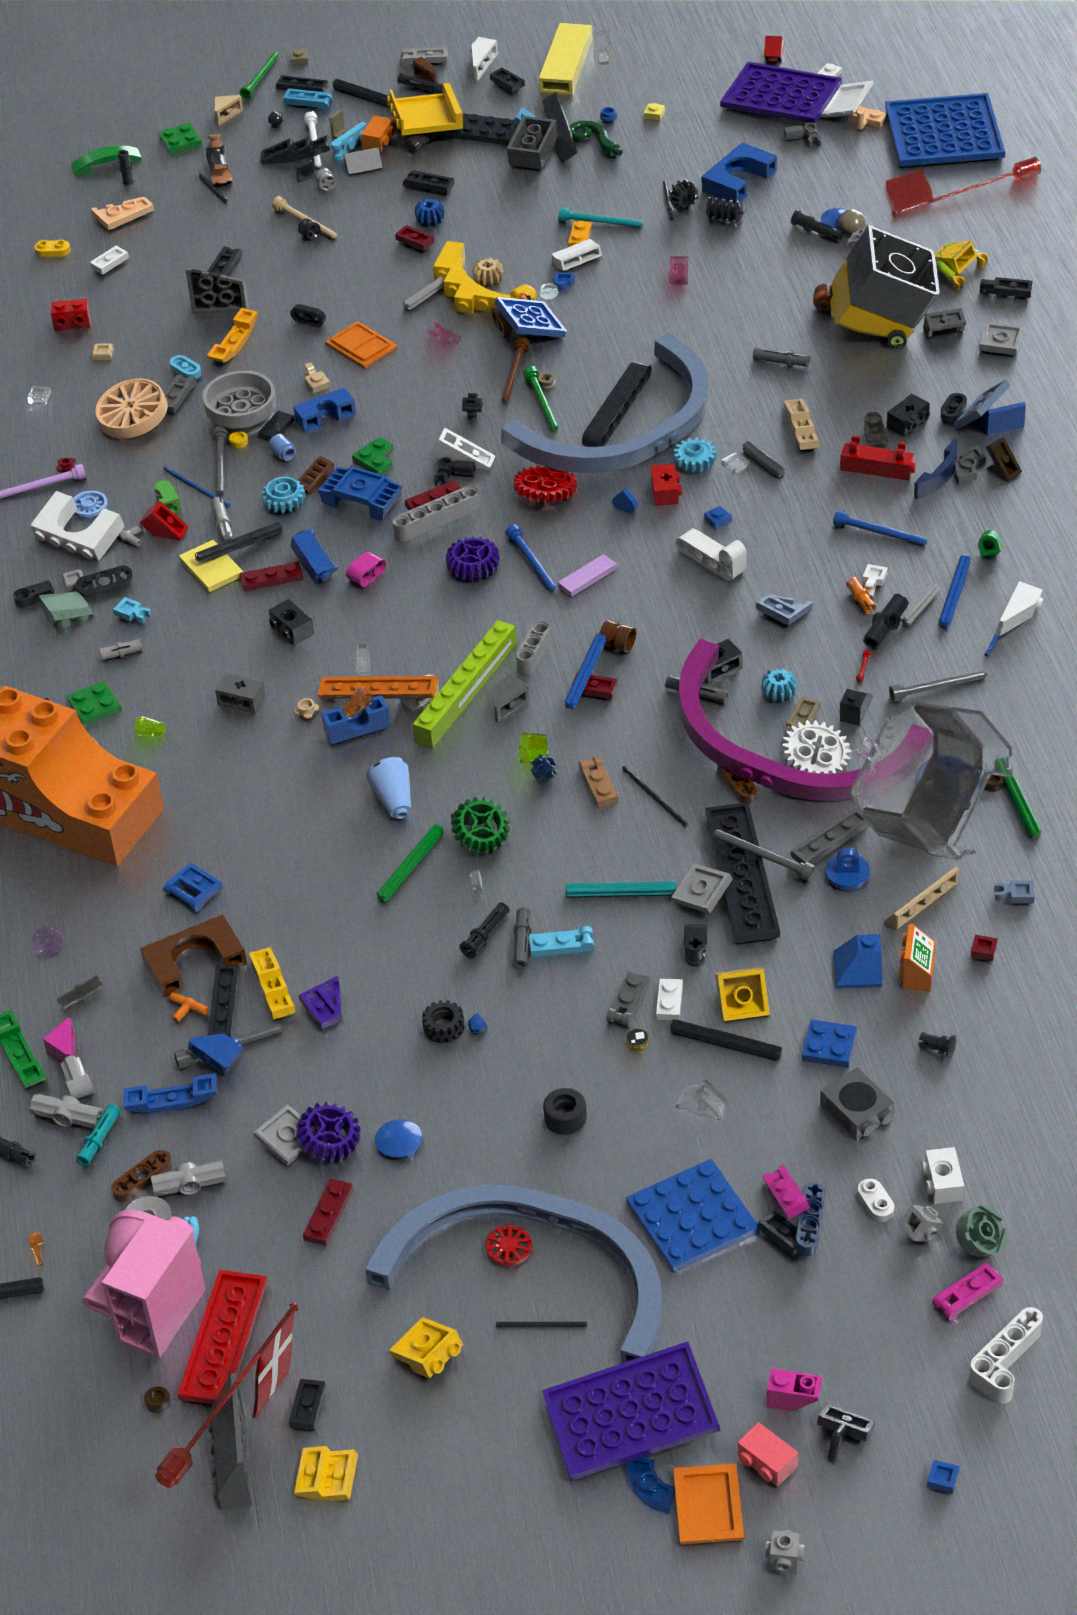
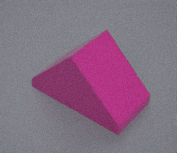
(61, 1041)

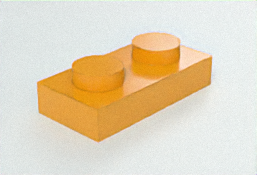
(580, 232)

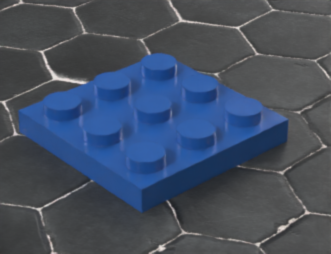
(530, 317)

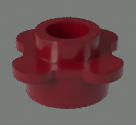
(65, 464)

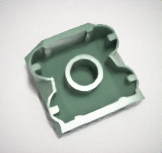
(65, 608)

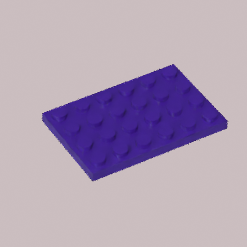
(781, 92)
(630, 1410)

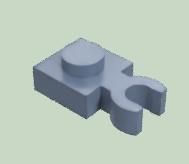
(1019, 891)

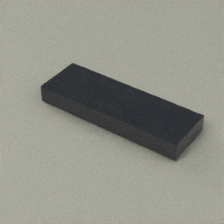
(300, 83)

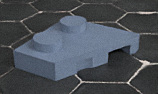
(783, 608)

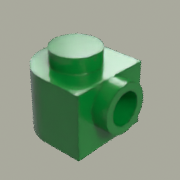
(990, 543)

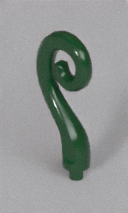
(607, 146)

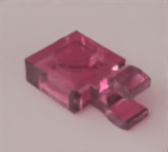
(446, 334)

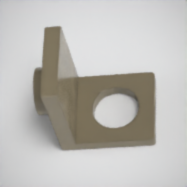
(337, 124)

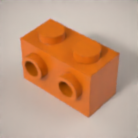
(377, 133)

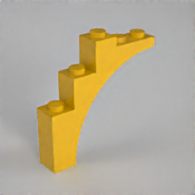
(457, 284)

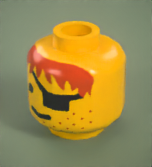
(524, 292)

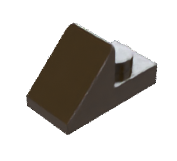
(1004, 460)

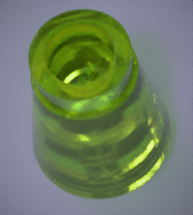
(149, 727)

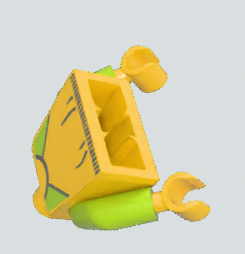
(955, 257)

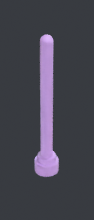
(76, 473)

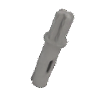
(223, 523)

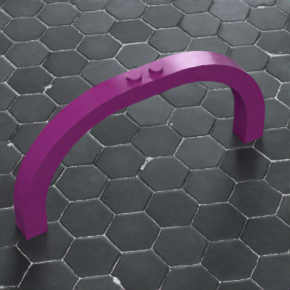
(742, 761)

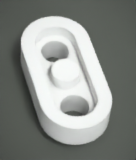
(872, 1196)

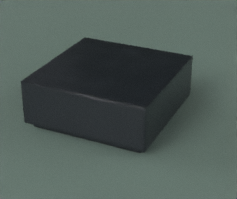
(304, 171)

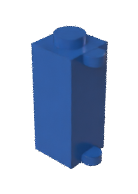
(312, 556)

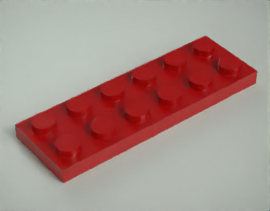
(222, 1335)

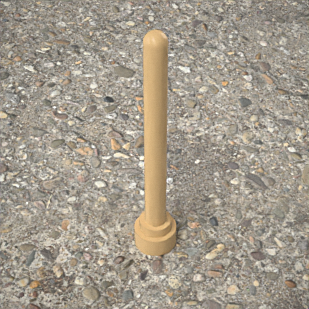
(281, 205)

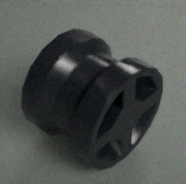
(309, 228)

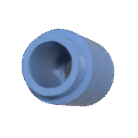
(282, 447)

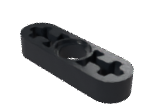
(120, 582)

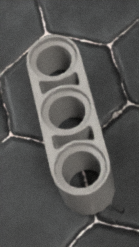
(533, 647)

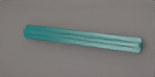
(620, 888)

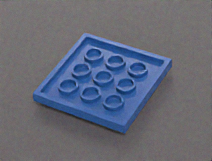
(692, 1215)

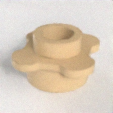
(306, 708)

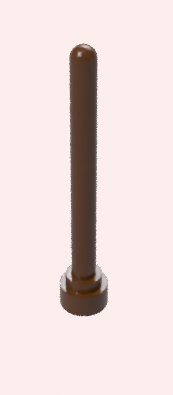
(521, 346)

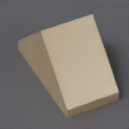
(227, 107)

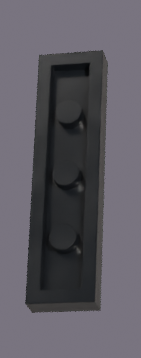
(224, 1000)

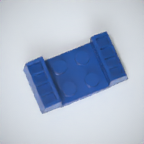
(361, 487)

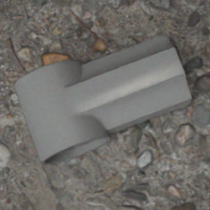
(77, 1081)

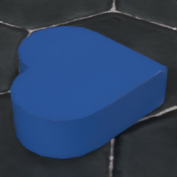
(563, 280)
(625, 501)

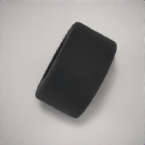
(565, 1099)

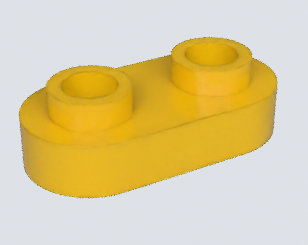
(52, 248)

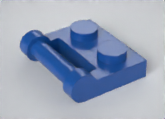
(195, 880)

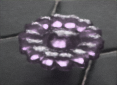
(47, 940)

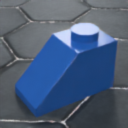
(217, 1050)

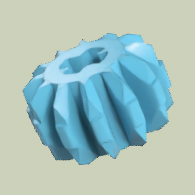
(779, 685)

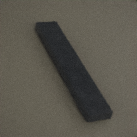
(565, 140)

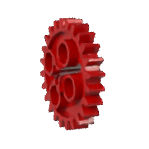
(545, 484)

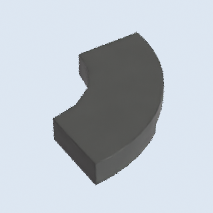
(967, 464)

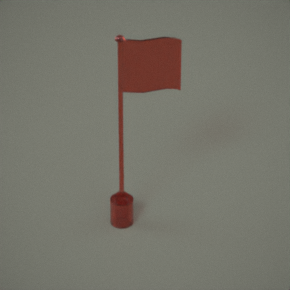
(914, 190)

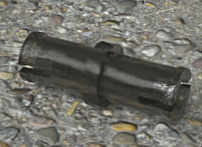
(80, 992)

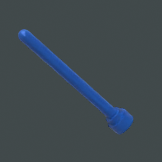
(843, 519)
(515, 535)

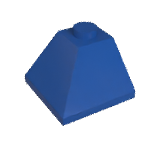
(859, 962)

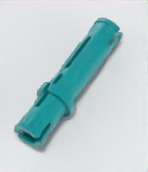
(94, 1141)

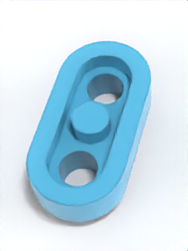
(184, 366)

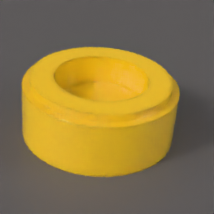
(238, 439)

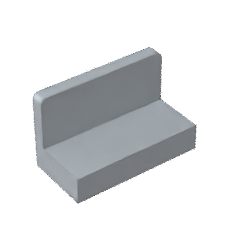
(362, 161)

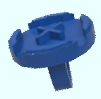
(847, 870)

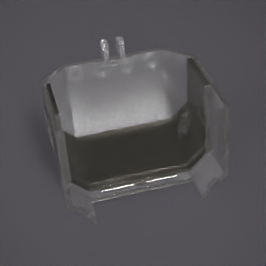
(928, 775)

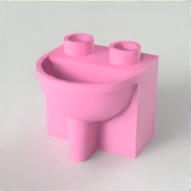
(148, 1279)

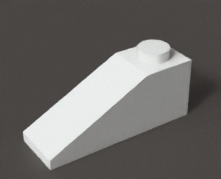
(483, 53)
(460, 449)
(1020, 607)

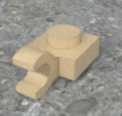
(315, 381)

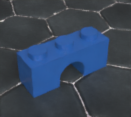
(336, 403)
(371, 719)

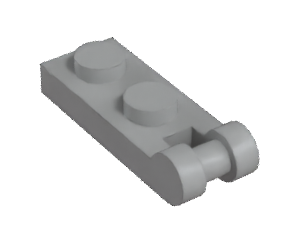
(432, 55)

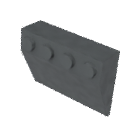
(230, 1451)

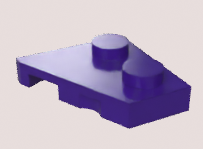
(324, 1003)

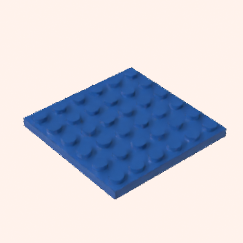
(944, 129)

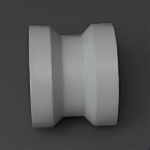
(329, 181)

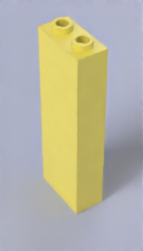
(565, 58)

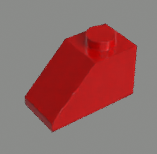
(774, 48)
(163, 522)

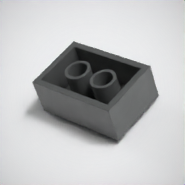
(532, 142)

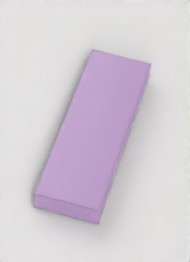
(587, 575)

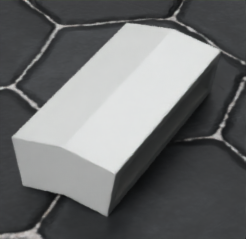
(576, 254)

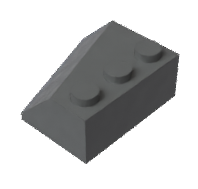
(215, 292)

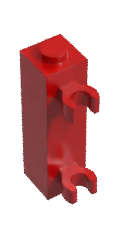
(877, 461)

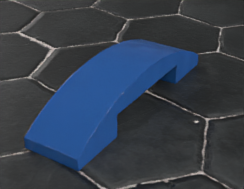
(170, 1098)

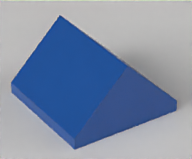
(1003, 418)

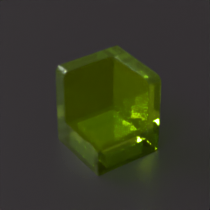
(531, 746)

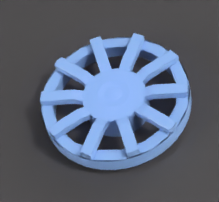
(90, 503)

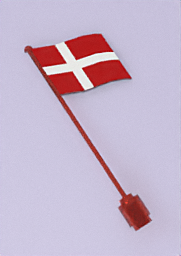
(272, 1367)

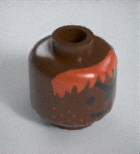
(822, 297)

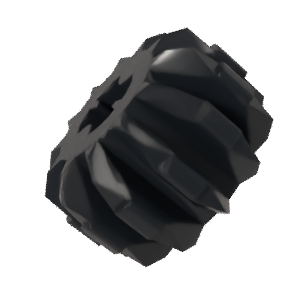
(683, 194)

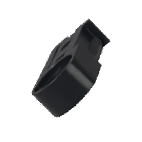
(32, 593)

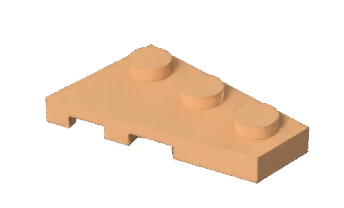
(115, 216)

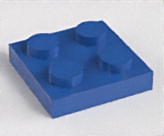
(829, 1043)

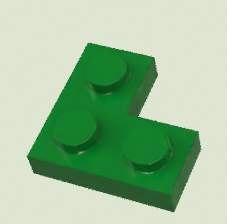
(373, 456)

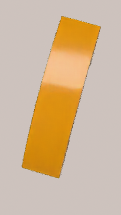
(236, 338)

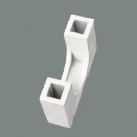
(89, 542)

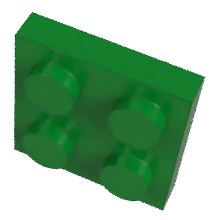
(180, 138)
(94, 703)

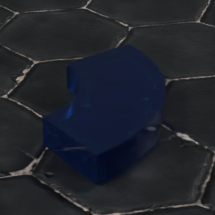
(649, 1486)

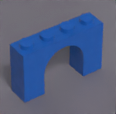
(741, 159)

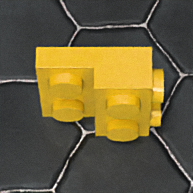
(427, 1347)

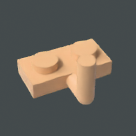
(866, 116)

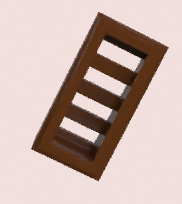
(424, 70)
(320, 470)

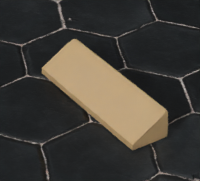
(923, 900)

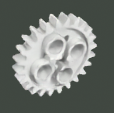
(800, 744)

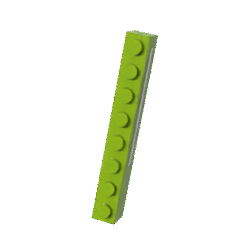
(464, 684)

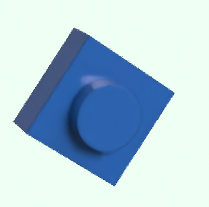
(718, 517)
(943, 1476)

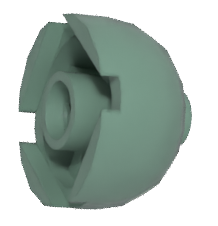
(981, 1232)

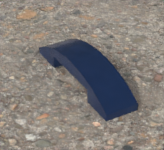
(929, 483)

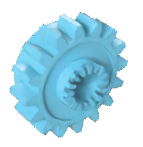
(695, 455)
(283, 494)

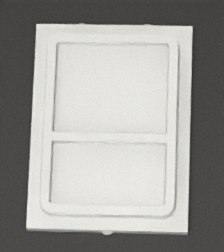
(847, 99)

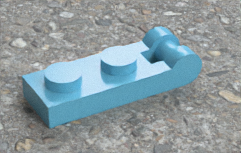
(347, 141)
(562, 942)

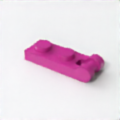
(786, 1192)
(967, 1291)

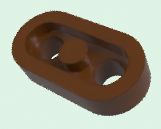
(501, 322)

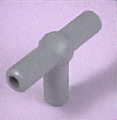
(130, 535)

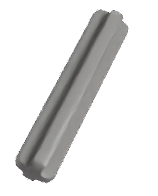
(424, 293)
(919, 605)

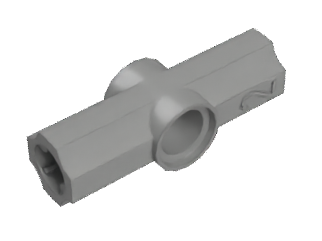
(65, 1110)
(188, 1178)

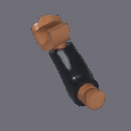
(217, 161)

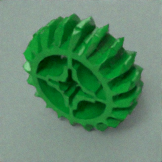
(470, 812)

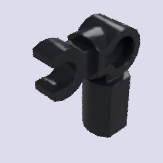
(447, 467)

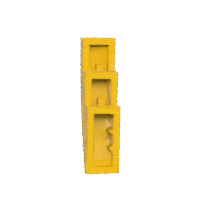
(272, 983)

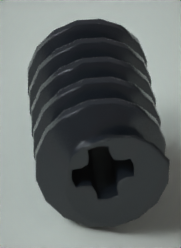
(725, 211)

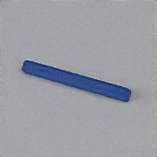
(954, 591)
(585, 671)

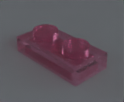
(678, 270)

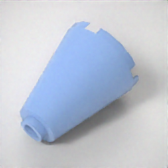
(392, 785)

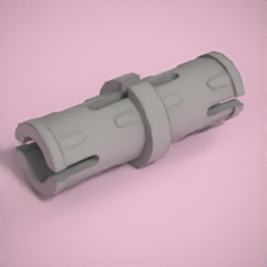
(120, 649)

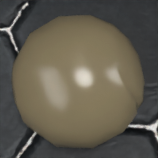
(852, 221)

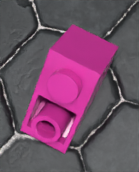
(792, 1389)

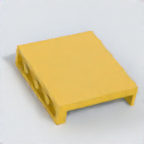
(426, 112)

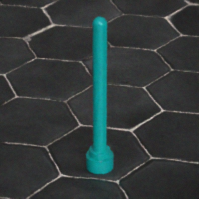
(565, 215)

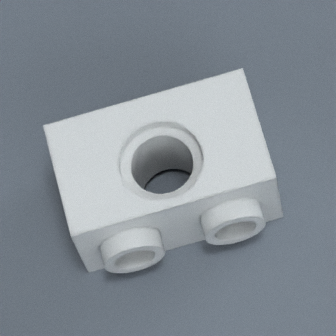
(944, 1175)

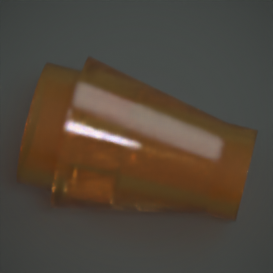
(358, 701)

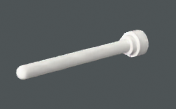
(310, 121)

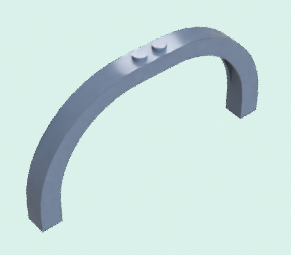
(632, 452)
(542, 1208)

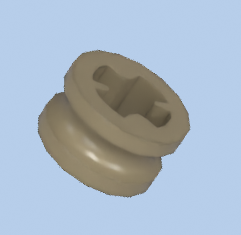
(546, 380)

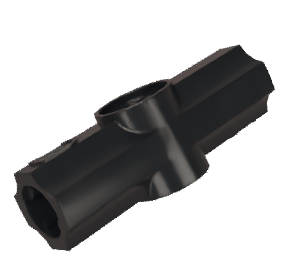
(886, 621)

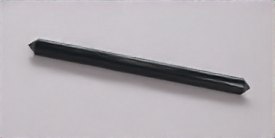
(213, 188)

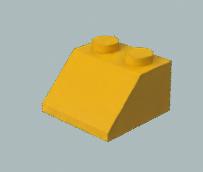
(742, 994)

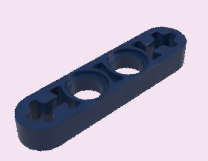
(811, 1219)

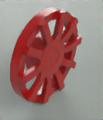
(508, 1245)

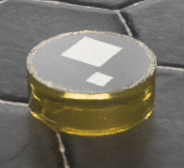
(637, 1039)

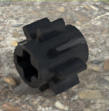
(472, 404)

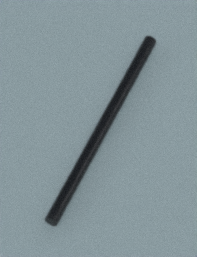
(668, 202)
(541, 1324)

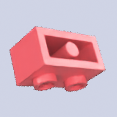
(767, 1454)

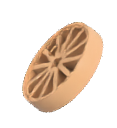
(132, 409)

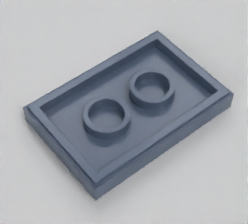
(981, 404)

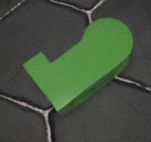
(167, 495)

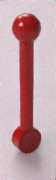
(866, 655)

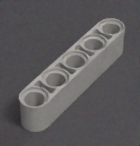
(436, 513)

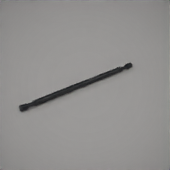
(651, 792)

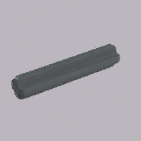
(762, 458)

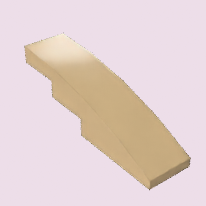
(801, 424)

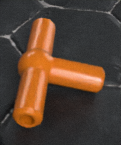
(186, 1005)

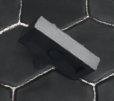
(841, 1423)

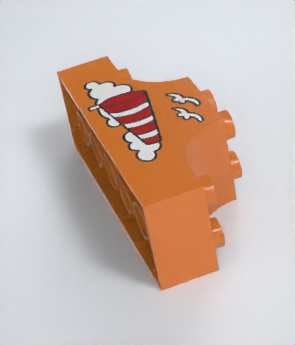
(66, 784)

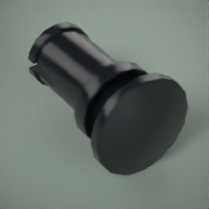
(939, 1043)

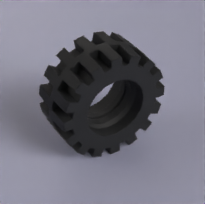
(440, 1011)

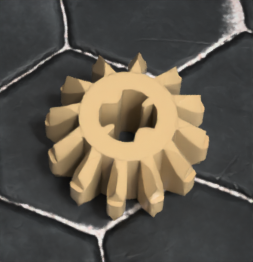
(488, 272)

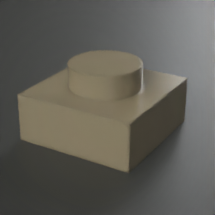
(299, 57)

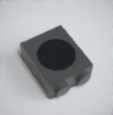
(857, 1104)

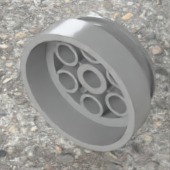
(240, 401)

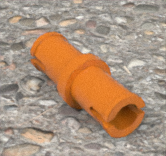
(861, 595)

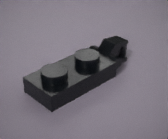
(1007, 286)

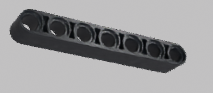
(616, 405)

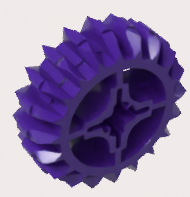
(472, 558)
(328, 1141)

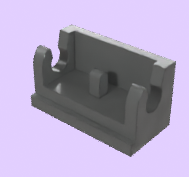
(944, 320)

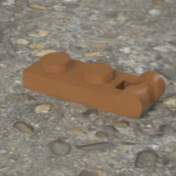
(598, 782)

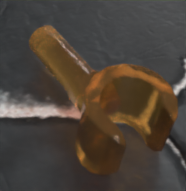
(35, 1242)

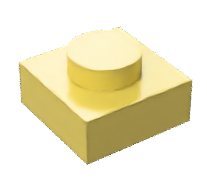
(654, 111)

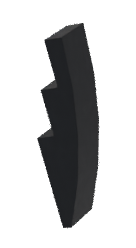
(289, 151)

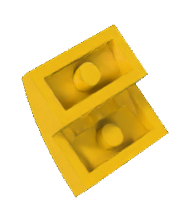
(326, 1474)

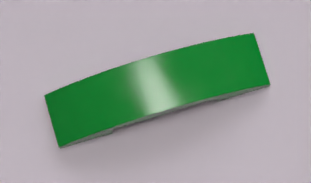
(102, 155)
(18, 1051)

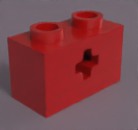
(665, 485)

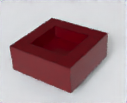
(984, 947)

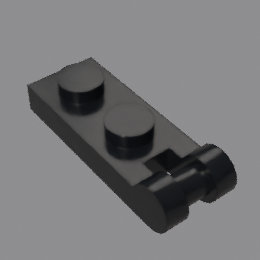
(428, 181)
(225, 261)

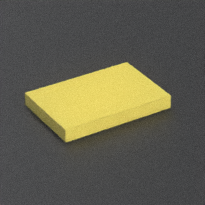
(211, 573)

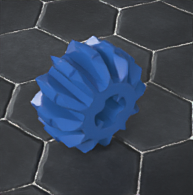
(429, 212)

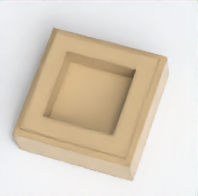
(102, 351)

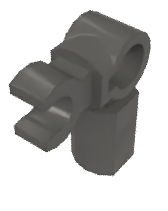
(809, 131)

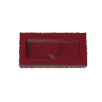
(414, 238)
(600, 686)

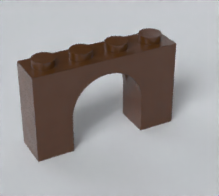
(212, 935)

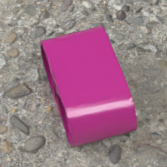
(366, 569)

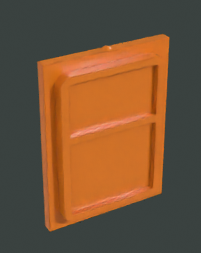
(361, 344)
(708, 1504)

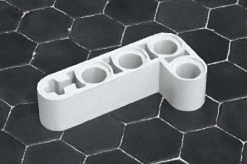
(724, 561)
(1025, 1330)

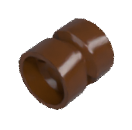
(618, 636)

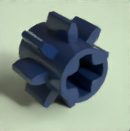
(544, 767)

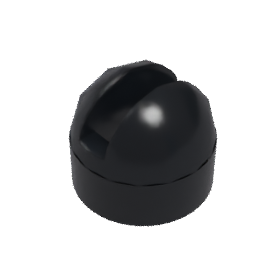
(275, 119)

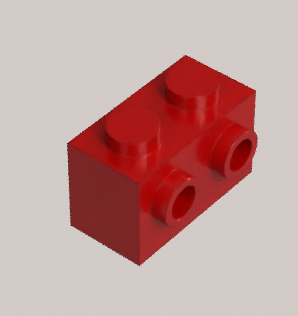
(70, 314)

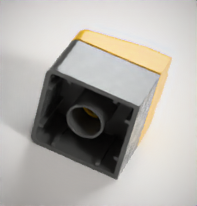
(884, 285)

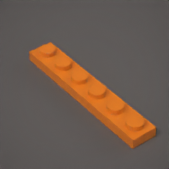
(388, 686)

